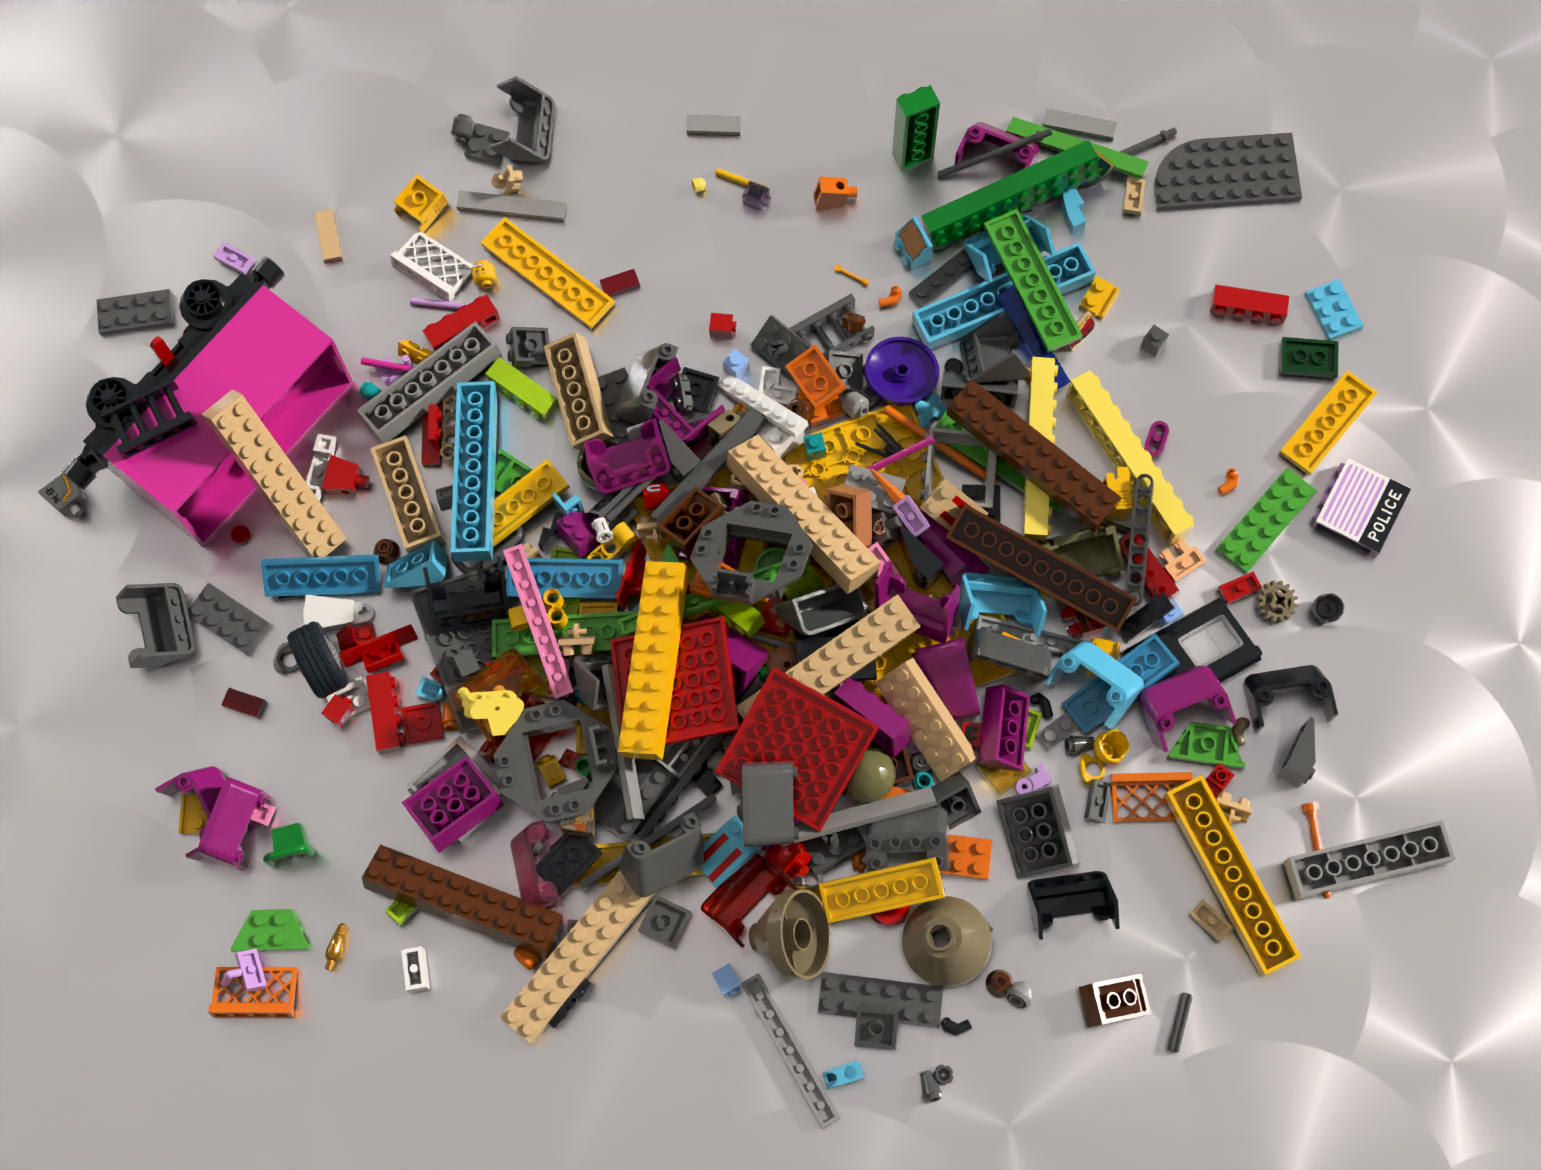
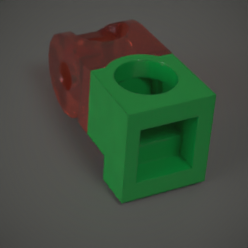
(576, 763)

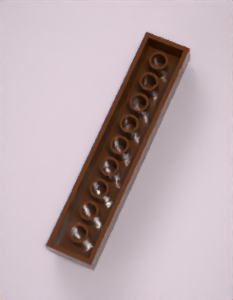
(1033, 455)
(1041, 568)
(463, 901)

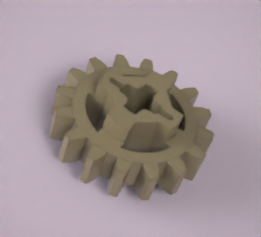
(1270, 595)

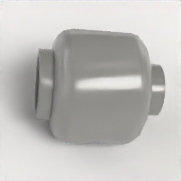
(855, 405)

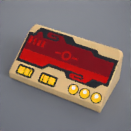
(1086, 325)

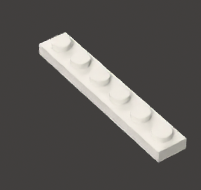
(763, 404)

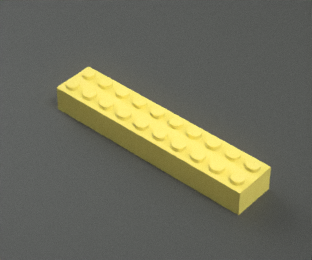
(1125, 450)

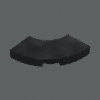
(569, 1003)

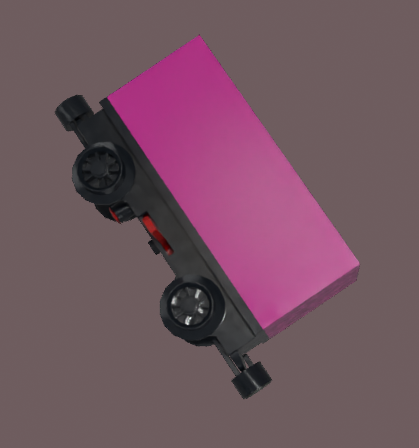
(234, 341)

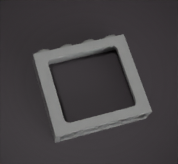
(962, 438)
(442, 759)

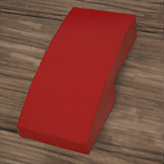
(1218, 779)

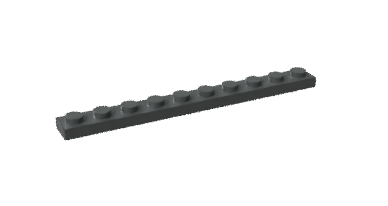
(958, 266)
(671, 794)

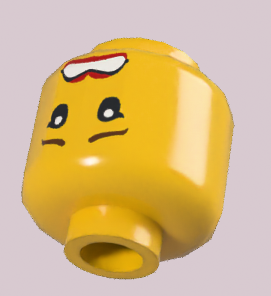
(483, 274)

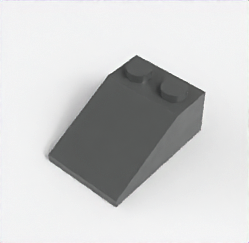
(680, 457)
(1301, 757)

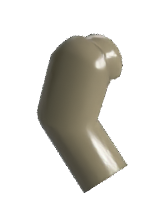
(1238, 729)

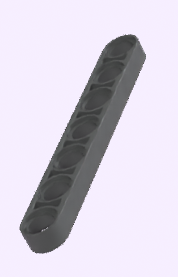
(1139, 530)

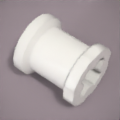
(602, 530)

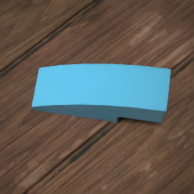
(1072, 210)

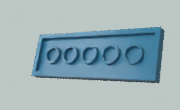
(321, 575)
(574, 577)
(1148, 660)

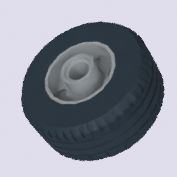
(317, 659)

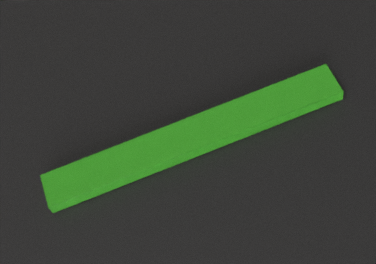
(1059, 142)

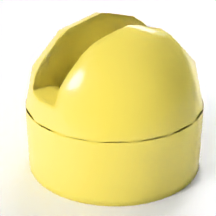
(698, 184)

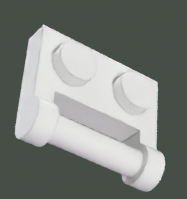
(360, 700)

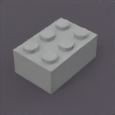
(864, 479)

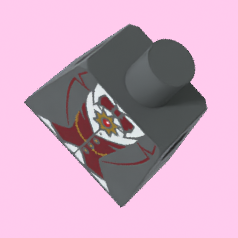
(885, 529)

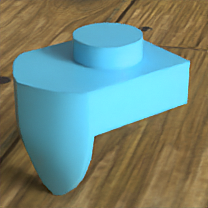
(430, 690)

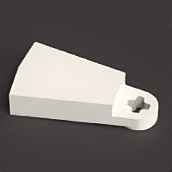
(335, 612)

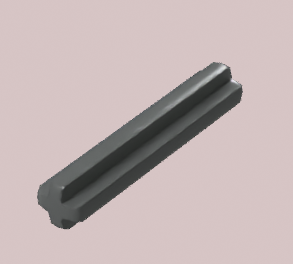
(1180, 1022)

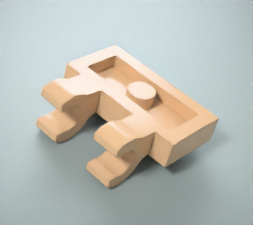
(1185, 563)

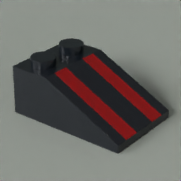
(922, 563)

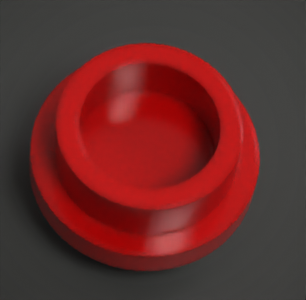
(240, 534)

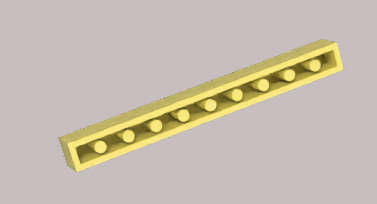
(1040, 418)

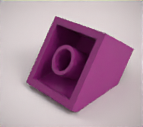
(578, 533)

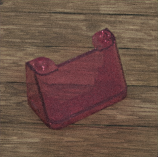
(530, 889)

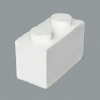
(415, 969)

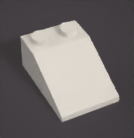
(778, 439)

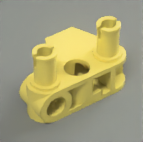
(496, 708)

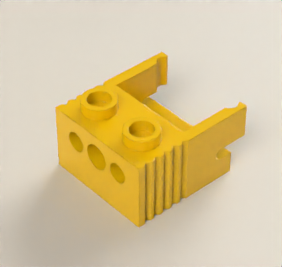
(421, 201)
(1123, 489)

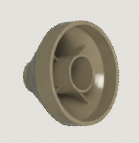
(793, 935)
(961, 957)

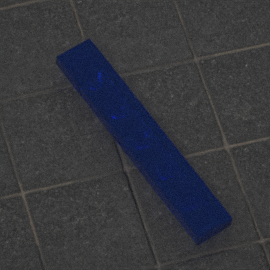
(1024, 326)

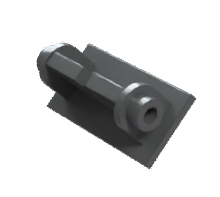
(681, 385)

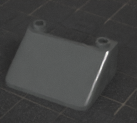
(988, 352)

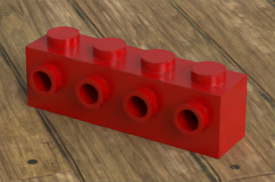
(1156, 576)

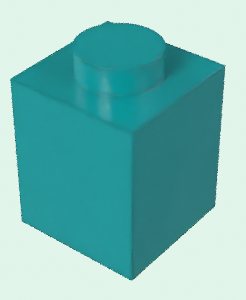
(814, 446)

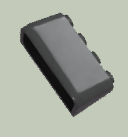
(822, 609)

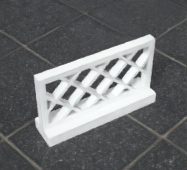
(420, 274)

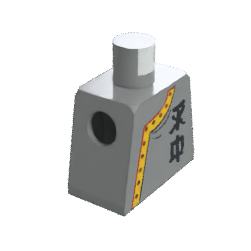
(64, 496)

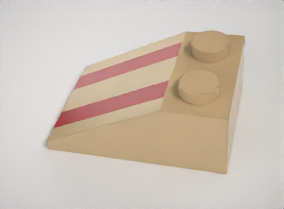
(946, 502)

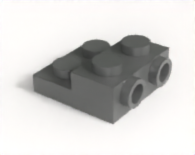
(527, 346)

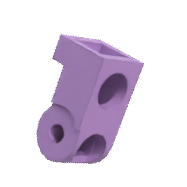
(1034, 782)

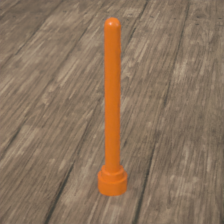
(1310, 810)

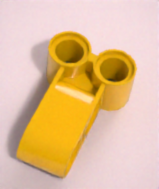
(623, 539)
(518, 618)

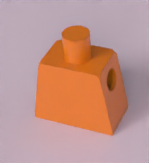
(832, 192)

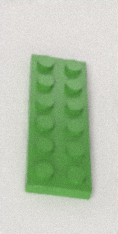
(1266, 520)

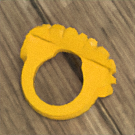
(1084, 760)

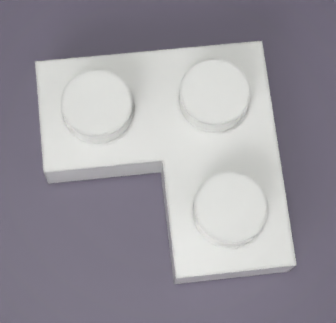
(770, 386)

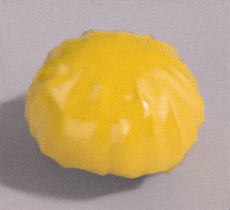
(1111, 746)

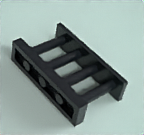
(151, 437)

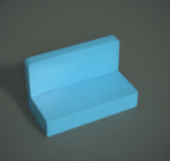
(572, 505)

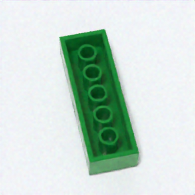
(915, 127)

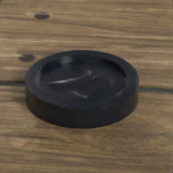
(953, 365)

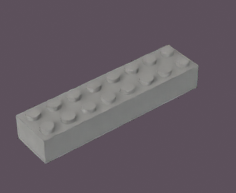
(429, 382)
(1369, 860)

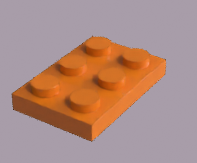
(815, 377)
(969, 857)

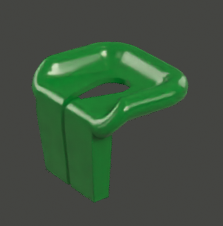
(287, 842)

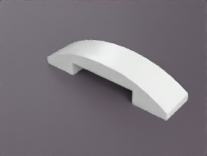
(322, 450)

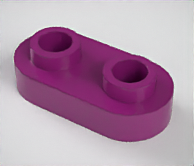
(1156, 440)

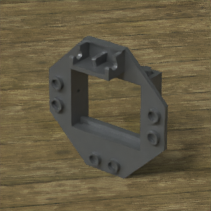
(754, 522)
(516, 765)

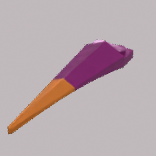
(956, 558)

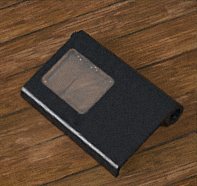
(1208, 639)

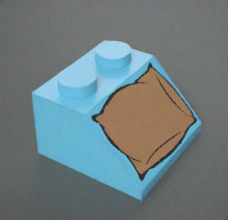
(913, 244)

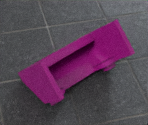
(996, 138)
(663, 410)
(933, 615)
(1177, 693)
(207, 785)
(229, 822)

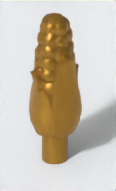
(335, 947)

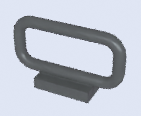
(491, 567)

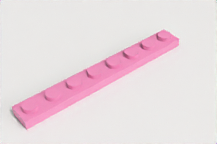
(538, 621)

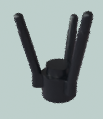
(891, 448)

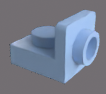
(1173, 615)

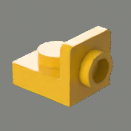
(550, 769)

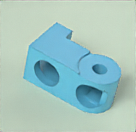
(843, 1075)

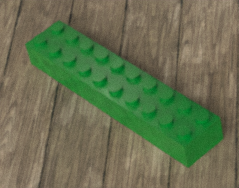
(1017, 191)

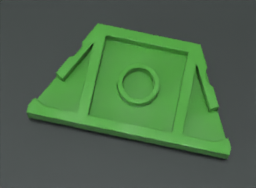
(508, 471)
(1207, 745)
(270, 932)

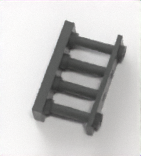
(830, 314)

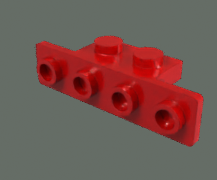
(432, 435)
(633, 577)
(380, 650)

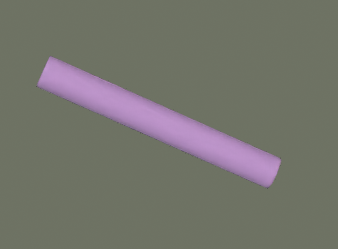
(435, 303)

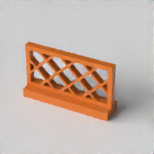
(1145, 779)
(254, 1010)

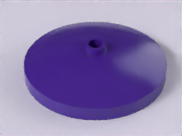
(901, 371)

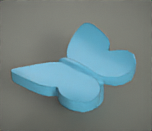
(929, 409)

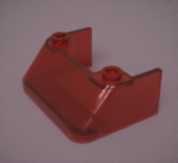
(742, 893)

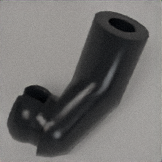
(1040, 699)
(955, 1028)

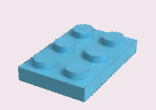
(1333, 310)

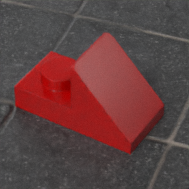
(353, 636)

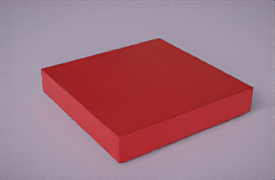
(422, 723)

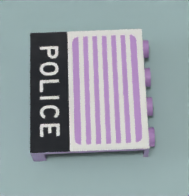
(1361, 505)

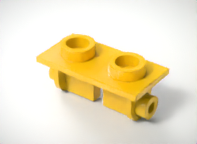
(411, 349)

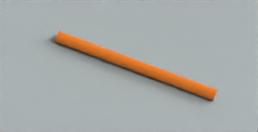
(943, 447)

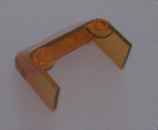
(508, 670)

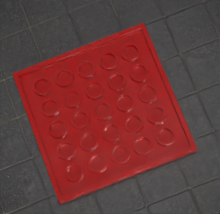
(703, 682)
(802, 727)

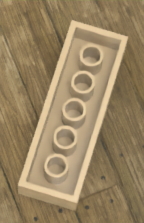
(578, 390)
(406, 493)
(930, 721)

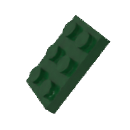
(1309, 357)

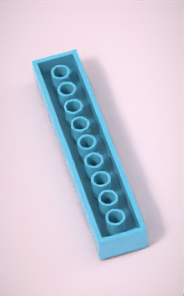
(974, 306)
(474, 472)

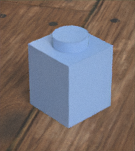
(736, 364)
(727, 980)

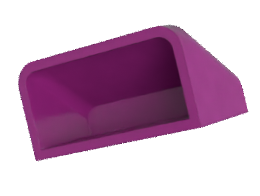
(745, 656)

